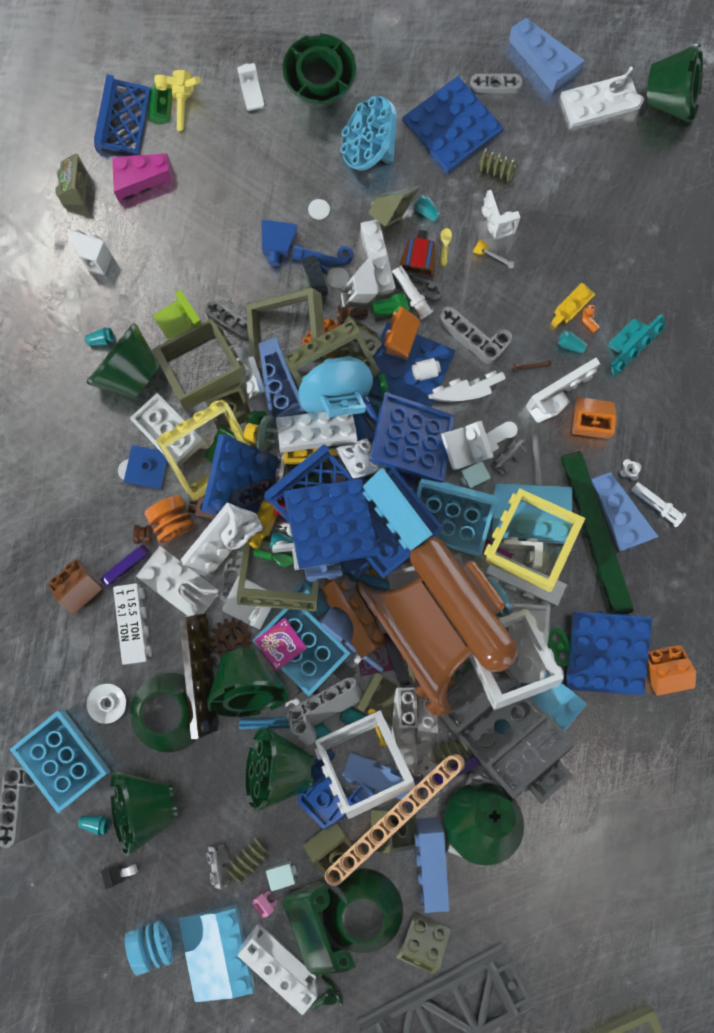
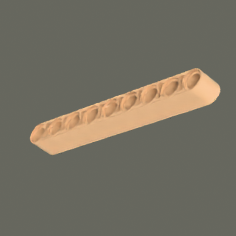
(387, 826)

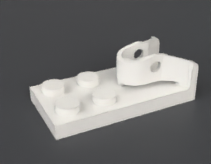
(601, 100)
(552, 399)
(159, 417)
(222, 537)
(178, 583)

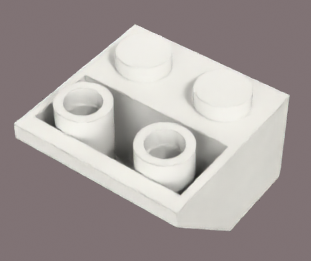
(91, 251)
(360, 287)

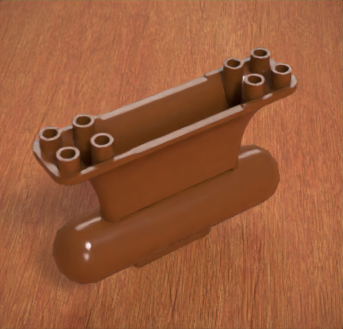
(442, 620)

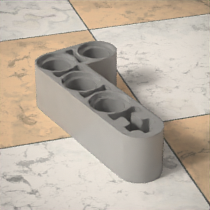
(474, 333)
(322, 707)
(15, 807)

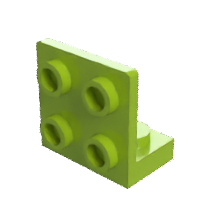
(177, 317)

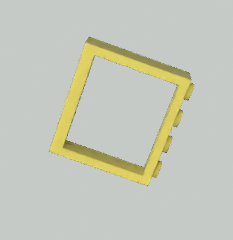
(167, 438)
(523, 573)

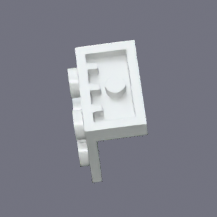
(499, 225)
(467, 445)
(356, 459)
(535, 549)
(251, 615)

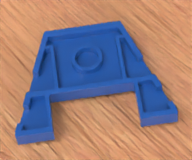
(321, 802)

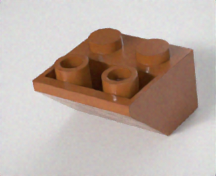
(74, 586)

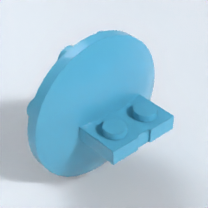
(370, 134)
(336, 387)

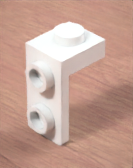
(250, 86)
(427, 724)

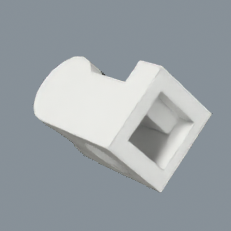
(500, 434)

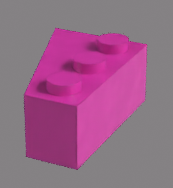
(139, 173)

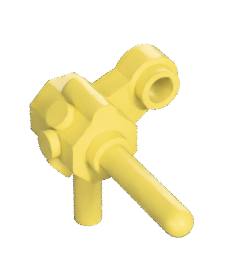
(182, 87)

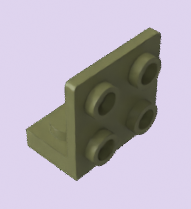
(353, 348)
(379, 696)
(424, 944)

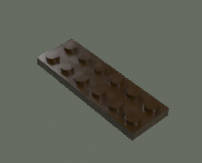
(198, 674)

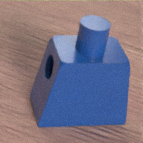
(278, 240)

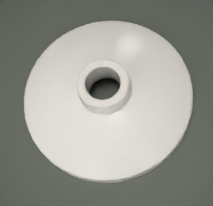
(96, 703)

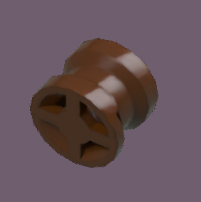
(142, 534)

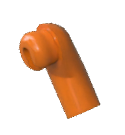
(588, 318)

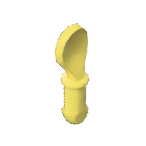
(445, 238)

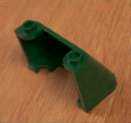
(316, 951)

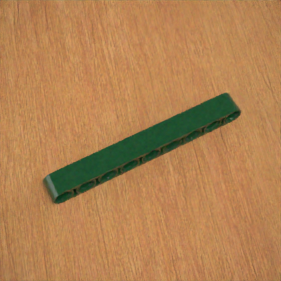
(597, 534)

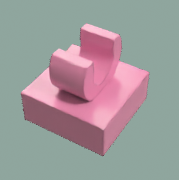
(262, 905)

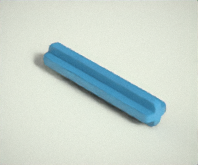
(369, 580)
(256, 723)

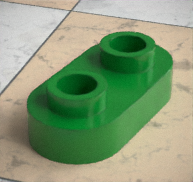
(560, 646)

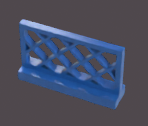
(105, 115)
(302, 471)

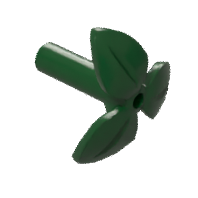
(330, 997)

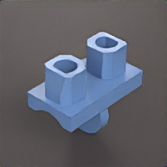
(328, 571)

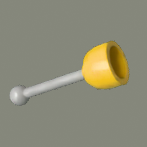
(482, 248)

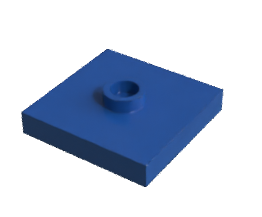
(146, 467)

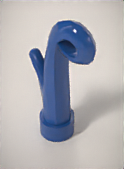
(301, 252)

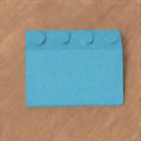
(396, 510)
(461, 512)
(529, 520)
(322, 654)
(558, 702)
(60, 760)
(212, 951)

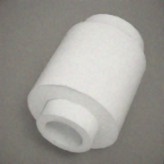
(426, 369)

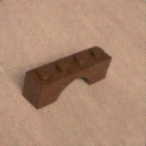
(366, 635)

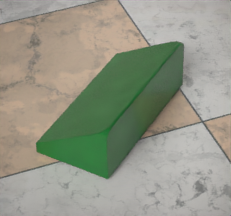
(159, 104)

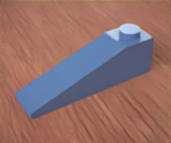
(340, 626)

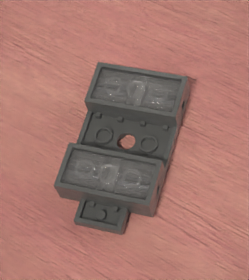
(526, 753)

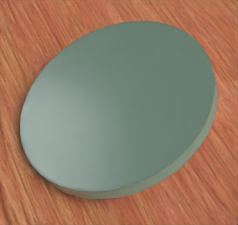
(265, 433)

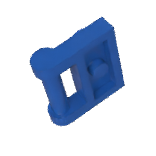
(362, 426)

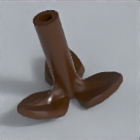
(342, 313)

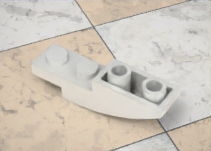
(463, 390)
(404, 724)

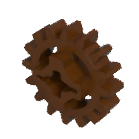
(223, 637)

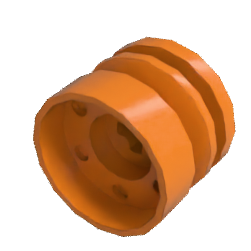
(169, 517)

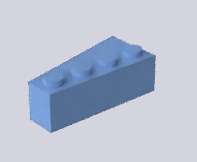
(545, 54)
(278, 381)
(623, 519)
(375, 774)
(432, 864)

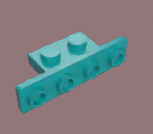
(633, 340)

